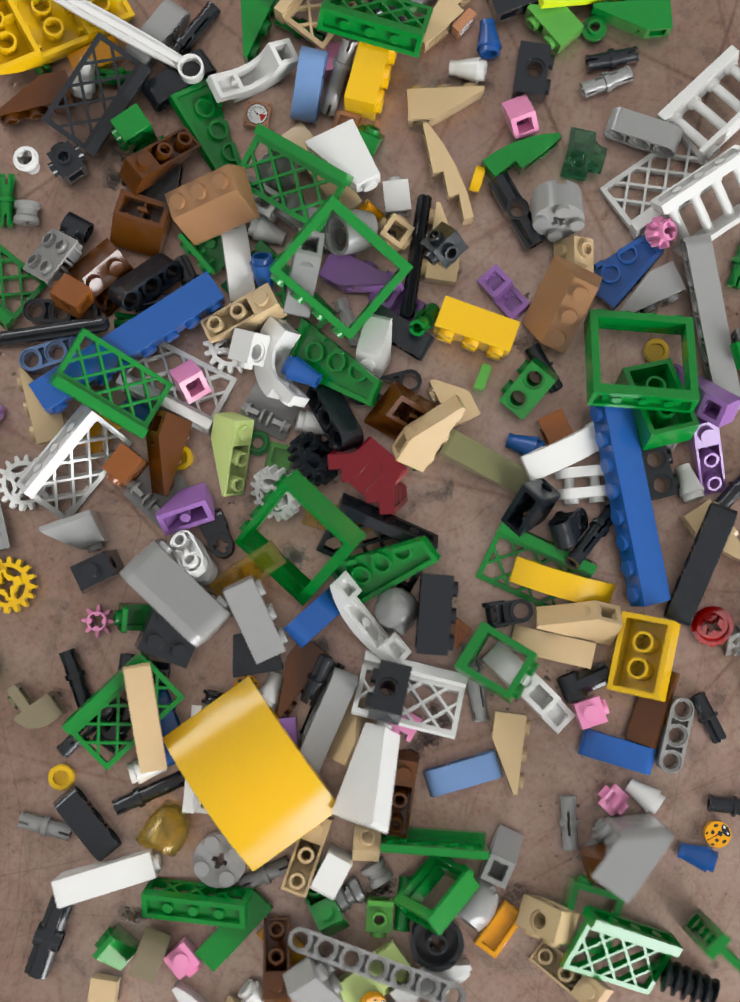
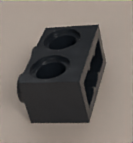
(662, 471)

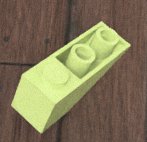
(231, 449)

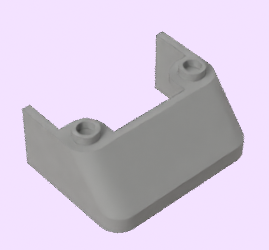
(176, 593)
(632, 851)

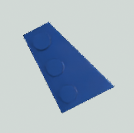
(624, 270)

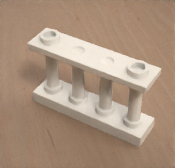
(691, 98)
(691, 188)

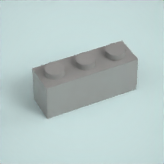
(255, 618)

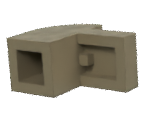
(37, 713)
(150, 955)

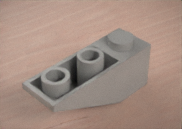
(304, 271)
(656, 287)

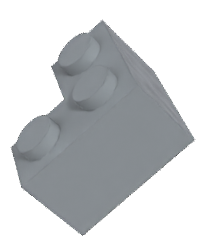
(313, 981)

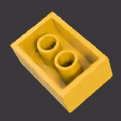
(368, 79)
(475, 328)
(643, 656)

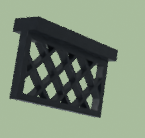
(119, 103)
(386, 524)

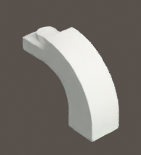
(256, 76)
(269, 377)

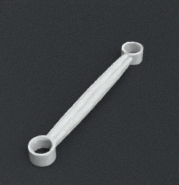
(133, 36)

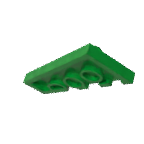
(207, 123)
(336, 365)
(388, 566)

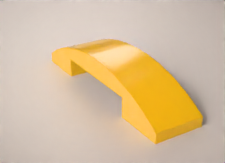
(560, 582)

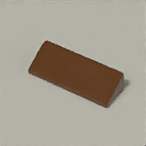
(650, 716)

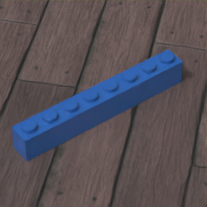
(138, 337)
(630, 505)

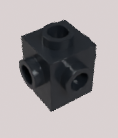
(67, 162)
(443, 245)

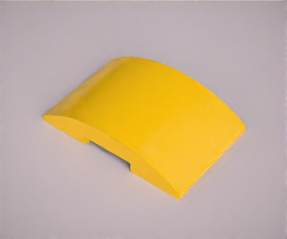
(46, 32)
(249, 774)

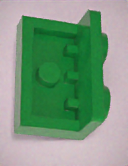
(208, 253)

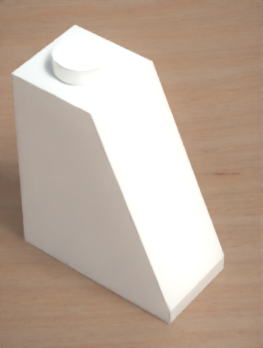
(347, 151)

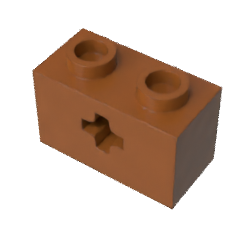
(124, 465)

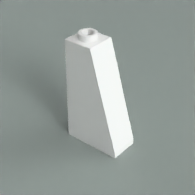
(370, 779)
(105, 877)

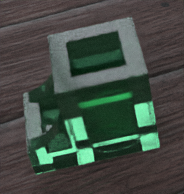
(582, 155)

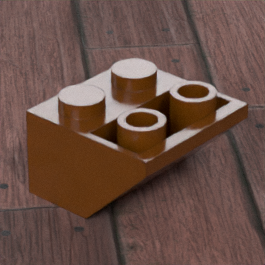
(140, 224)
(99, 271)
(397, 409)

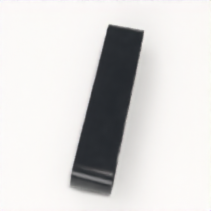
(700, 564)

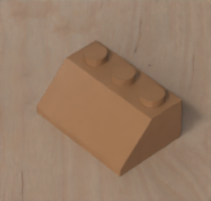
(213, 204)
(561, 303)

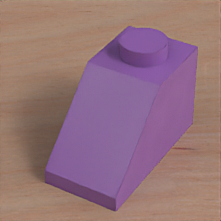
(187, 509)

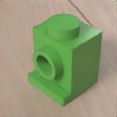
(379, 906)

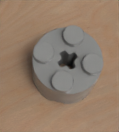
(557, 209)
(207, 865)

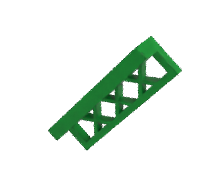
(196, 905)

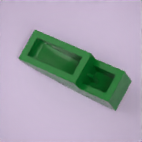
(520, 154)
(225, 940)

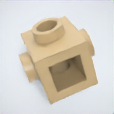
(399, 227)

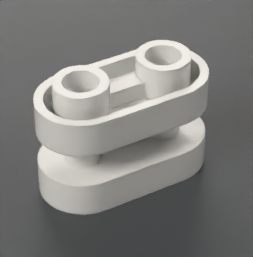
(571, 495)
(194, 557)

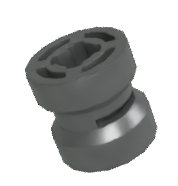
(350, 893)

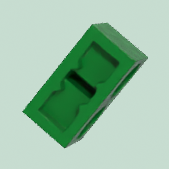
(133, 130)
(532, 391)

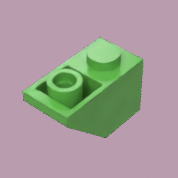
(555, 25)

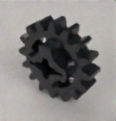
(313, 459)

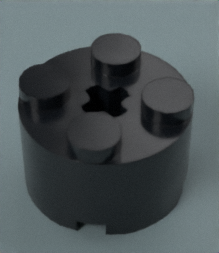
(436, 957)

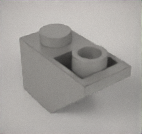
(502, 856)

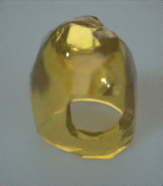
(165, 830)

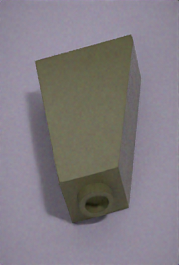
(483, 462)

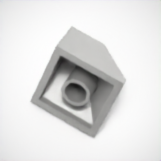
(79, 530)

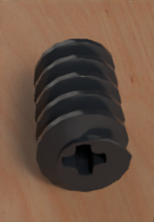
(689, 983)

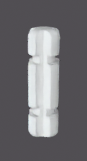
(346, 316)

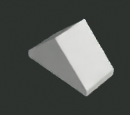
(332, 871)

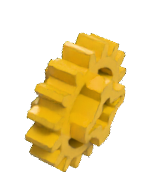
(13, 594)

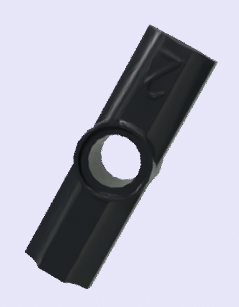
(508, 197)
(47, 940)

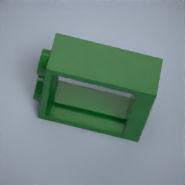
(472, 651)
(423, 882)
(582, 883)

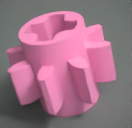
(660, 232)
(91, 620)
(613, 800)

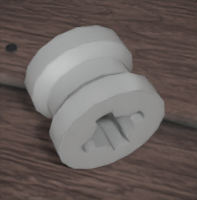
(26, 212)
(377, 873)

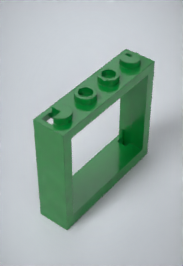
(368, 234)
(639, 396)
(324, 511)

